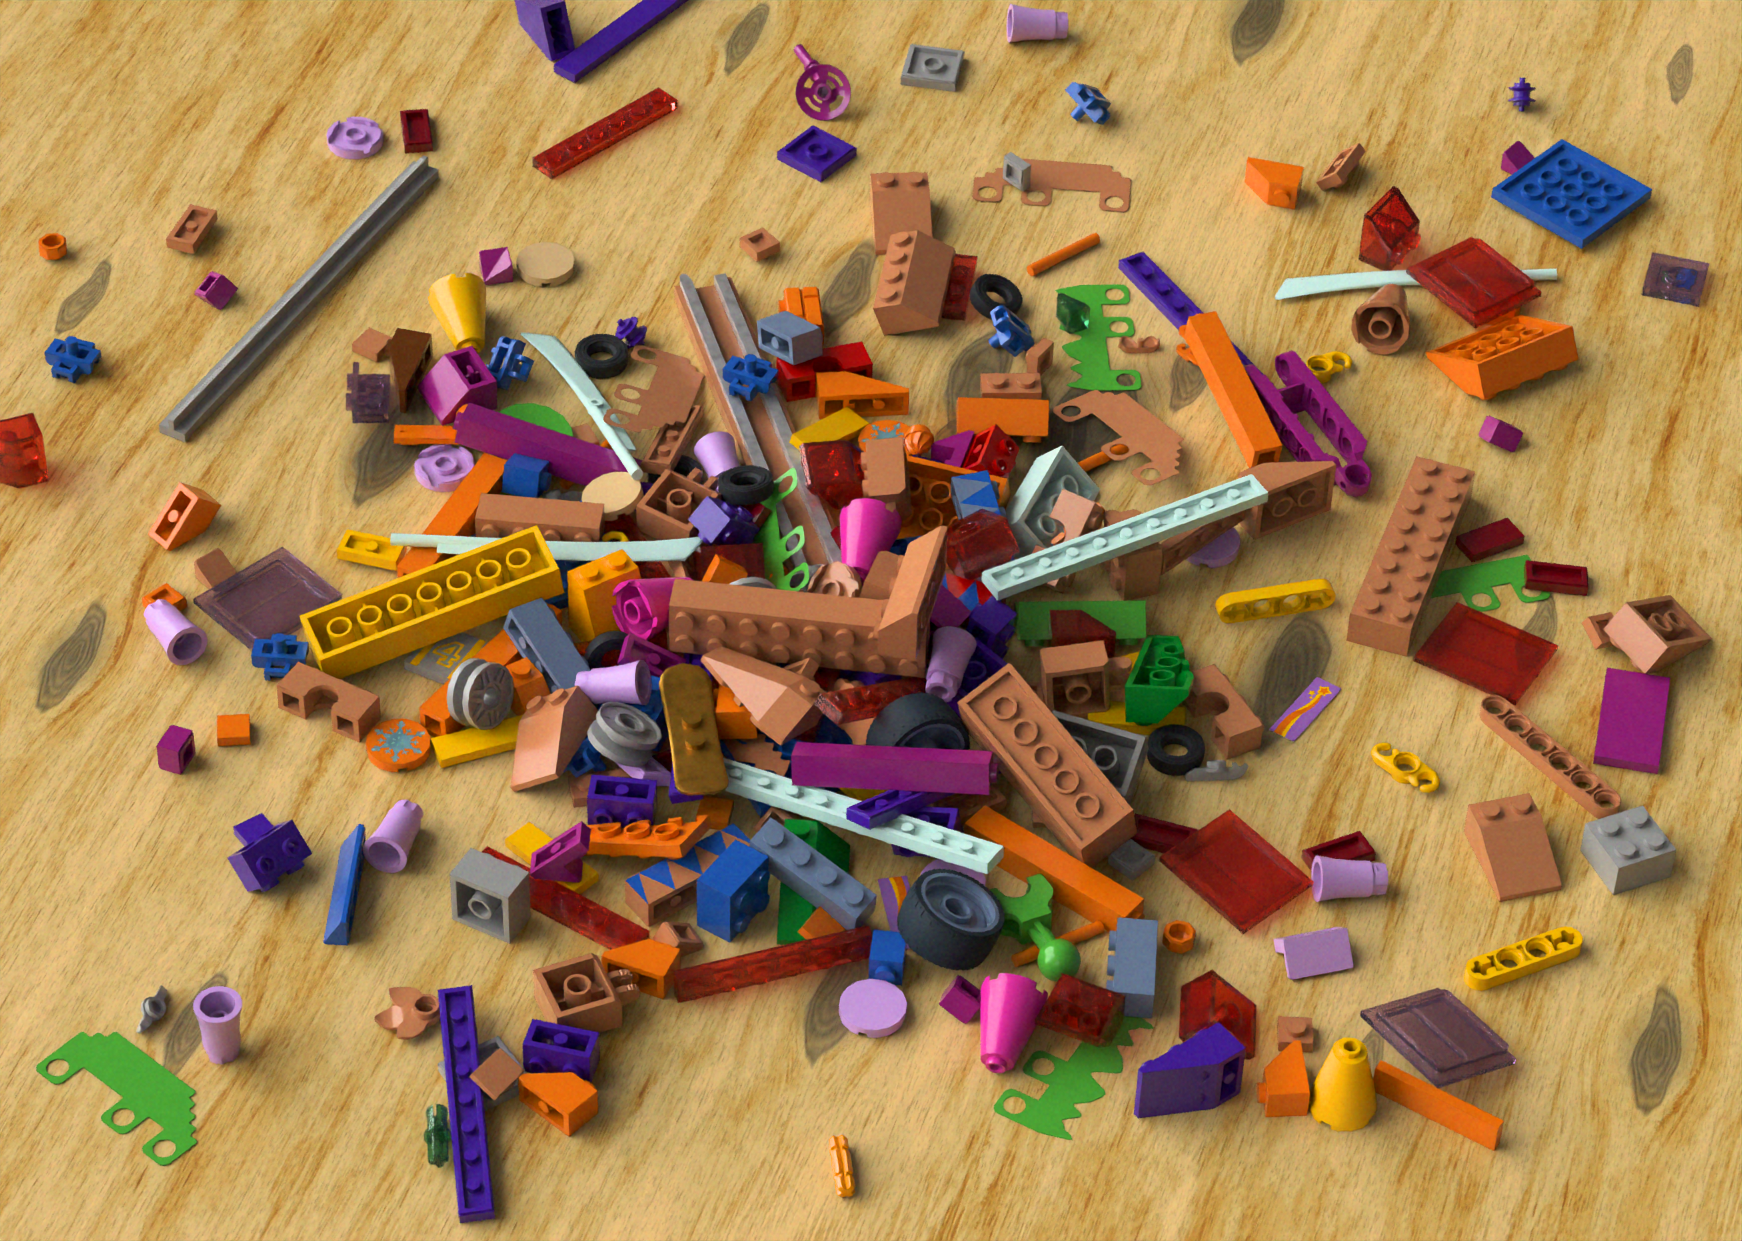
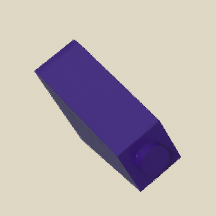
(547, 26)

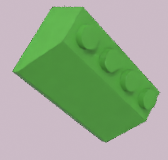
(1124, 617)

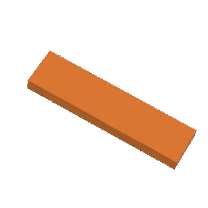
(1438, 1105)

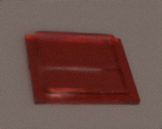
(1475, 281)
(1485, 653)
(1236, 871)

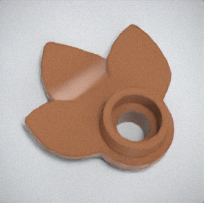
(410, 1012)

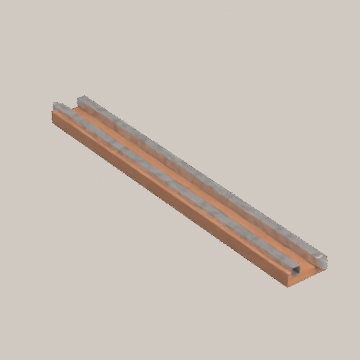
(759, 426)

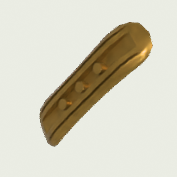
(692, 730)

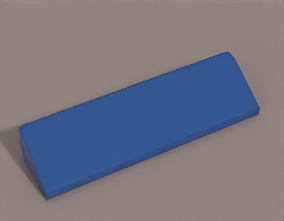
(346, 889)

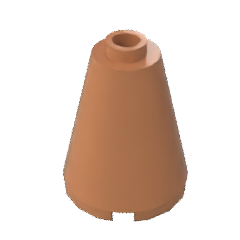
(1382, 321)

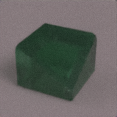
(1072, 313)

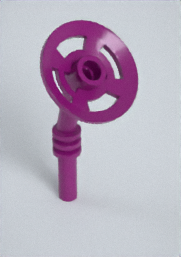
(820, 88)

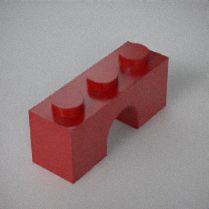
(799, 380)

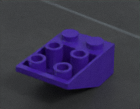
(1191, 1075)

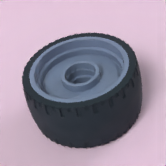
(918, 722)
(950, 919)

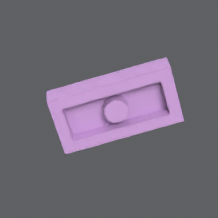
(1315, 952)

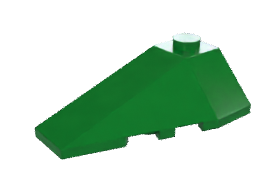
(1157, 680)
(792, 907)

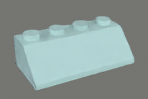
(1038, 494)

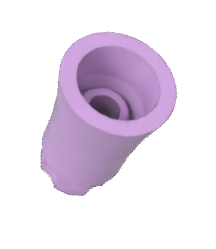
(1035, 24)
(716, 453)
(176, 634)
(949, 658)
(618, 683)
(391, 842)
(1347, 878)
(219, 1021)

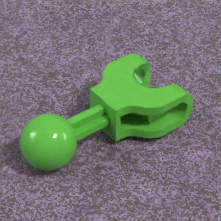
(1030, 920)

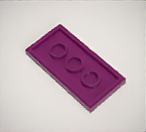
(1631, 720)

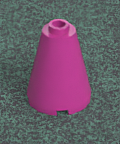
(865, 531)
(643, 605)
(1007, 1019)

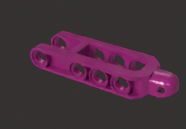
(1307, 394)

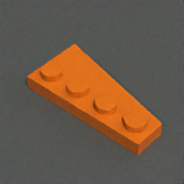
(647, 840)

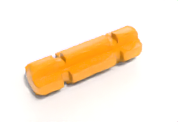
(842, 1166)

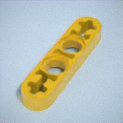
(1318, 595)
(1520, 954)

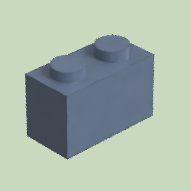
(789, 337)

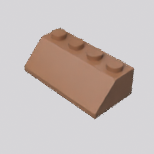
(913, 282)
(912, 596)

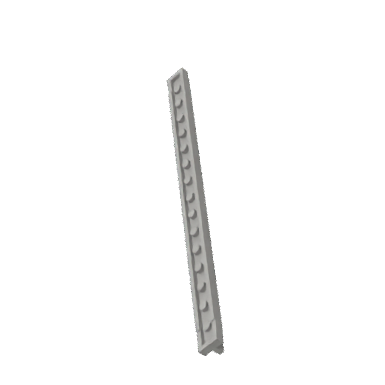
(298, 301)

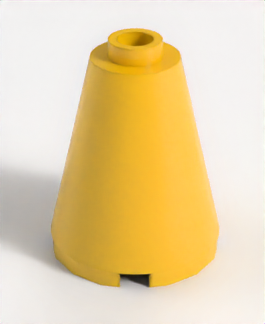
(461, 309)
(1344, 1088)

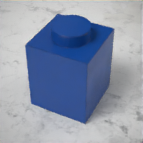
(526, 476)
(887, 957)

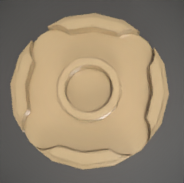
(545, 264)
(617, 493)

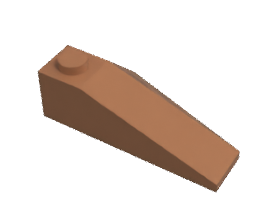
(774, 696)

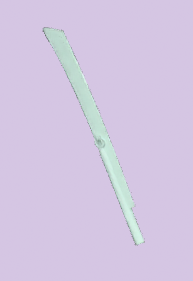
(1336, 282)
(589, 395)
(562, 550)

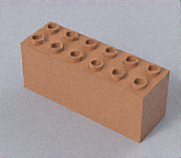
(1047, 767)

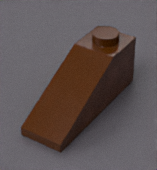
(408, 360)

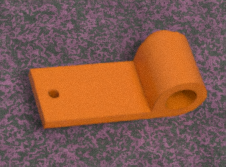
(426, 433)

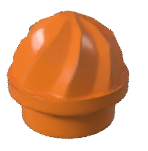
(918, 439)

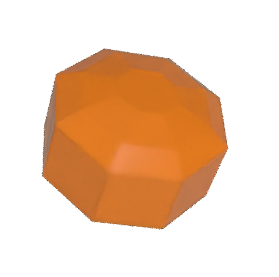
(52, 246)
(1179, 936)

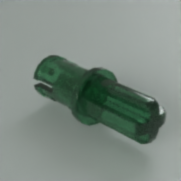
(437, 1135)

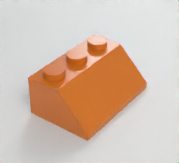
(1014, 416)

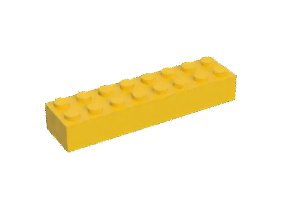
(431, 603)

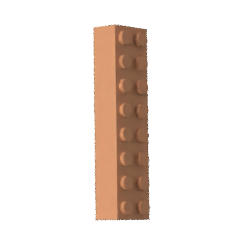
(1410, 556)
(783, 627)

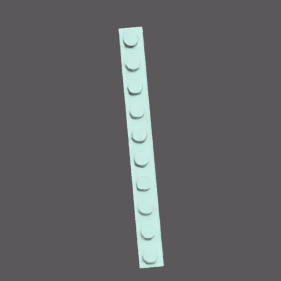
(1124, 537)
(831, 808)

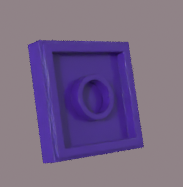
(816, 153)

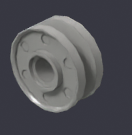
(480, 693)
(624, 734)

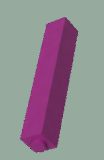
(506, 435)
(893, 768)

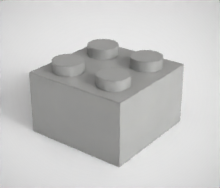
(1628, 850)
(490, 895)

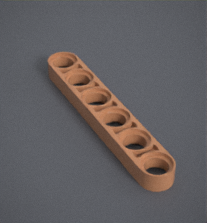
(1545, 759)

